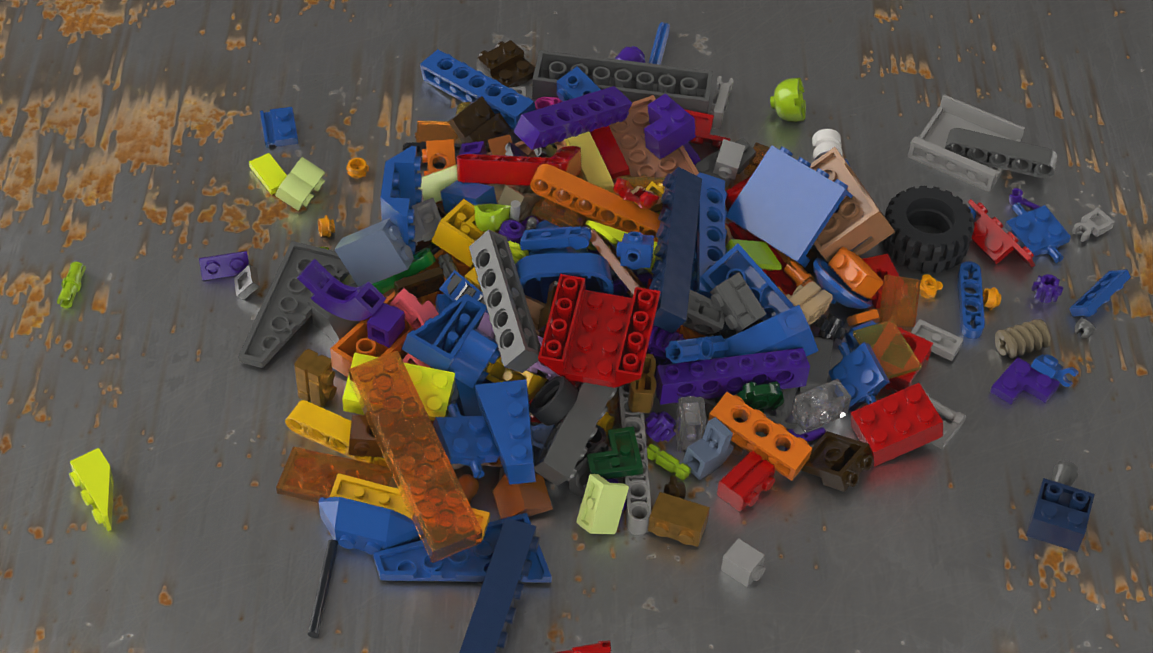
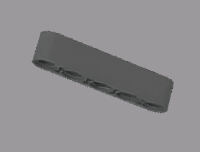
(1002, 153)

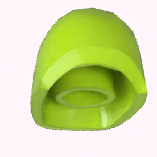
(491, 216)

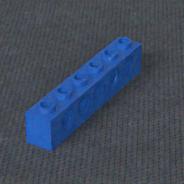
(469, 84)
(709, 232)

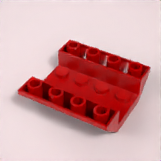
(598, 334)

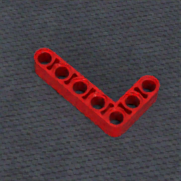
(514, 169)

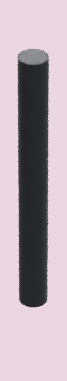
(323, 587)

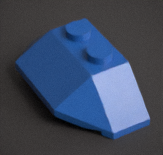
(365, 525)

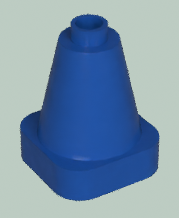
(546, 265)

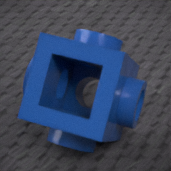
(636, 250)

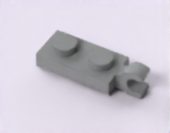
(720, 99)

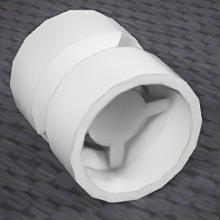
(824, 141)

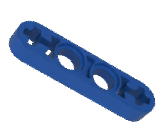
(969, 299)

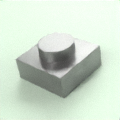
(246, 282)

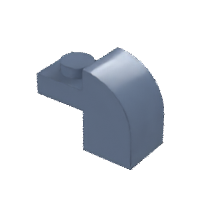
(710, 451)

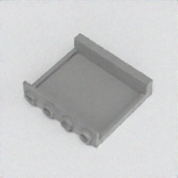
(952, 113)

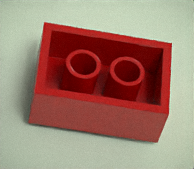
(897, 423)

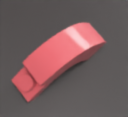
(415, 315)

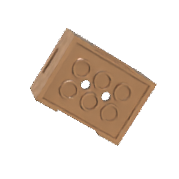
(856, 218)

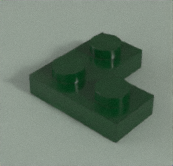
(622, 459)

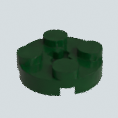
(762, 396)

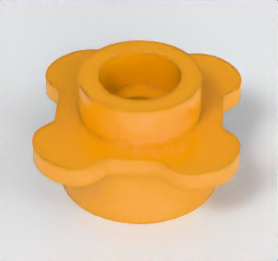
(929, 286)

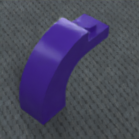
(338, 298)

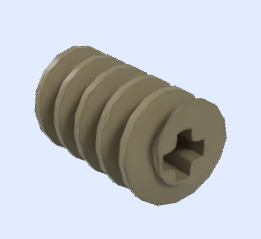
(1022, 338)

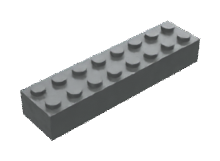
(635, 80)

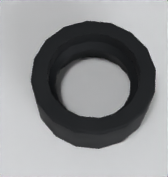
(554, 400)

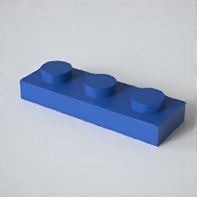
(1100, 293)

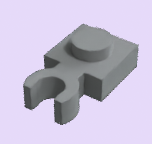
(1094, 222)

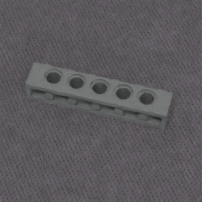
(505, 301)

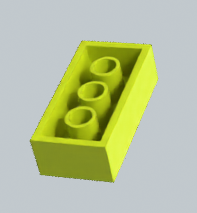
(432, 385)

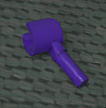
(1017, 196)

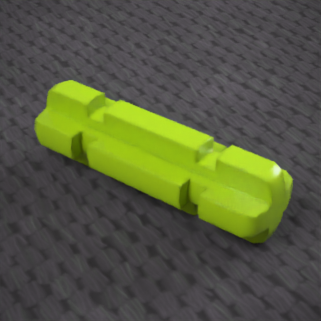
(668, 461)

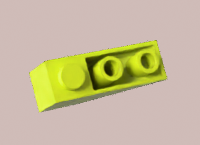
(97, 484)

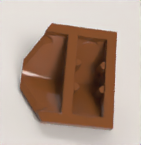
(522, 497)

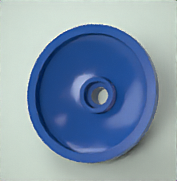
(837, 287)

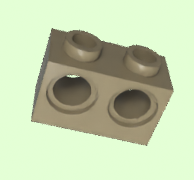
(523, 195)

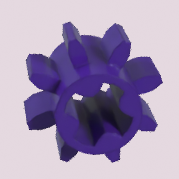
(1047, 288)
(660, 426)

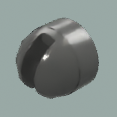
(1085, 327)

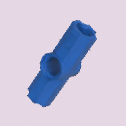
(696, 349)

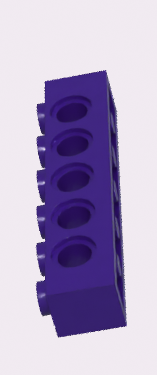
(572, 117)
(728, 374)

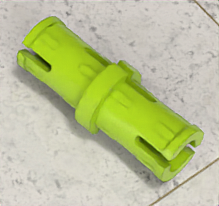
(71, 284)

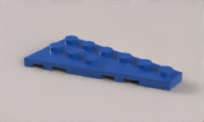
(413, 563)

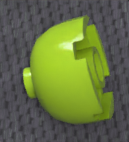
(789, 100)

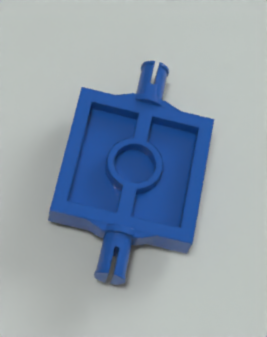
(1038, 231)
(859, 374)
(466, 440)

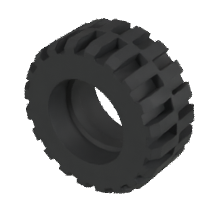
(930, 208)

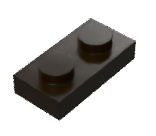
(421, 283)

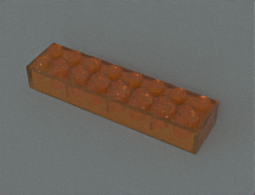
(415, 456)

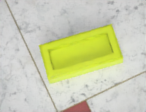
(268, 172)

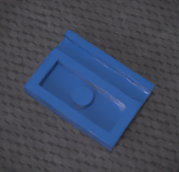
(279, 127)

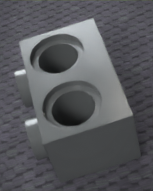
(703, 315)

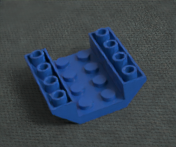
(401, 192)

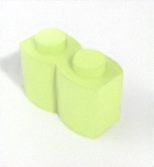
(300, 183)

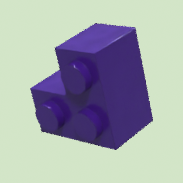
(668, 127)

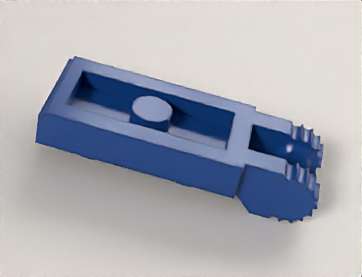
(556, 238)

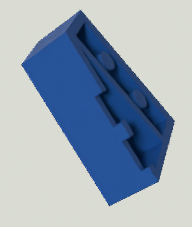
(443, 336)

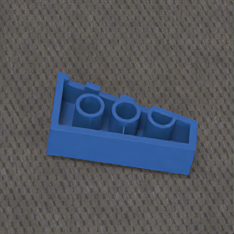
(509, 422)

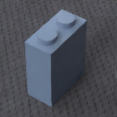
(374, 253)

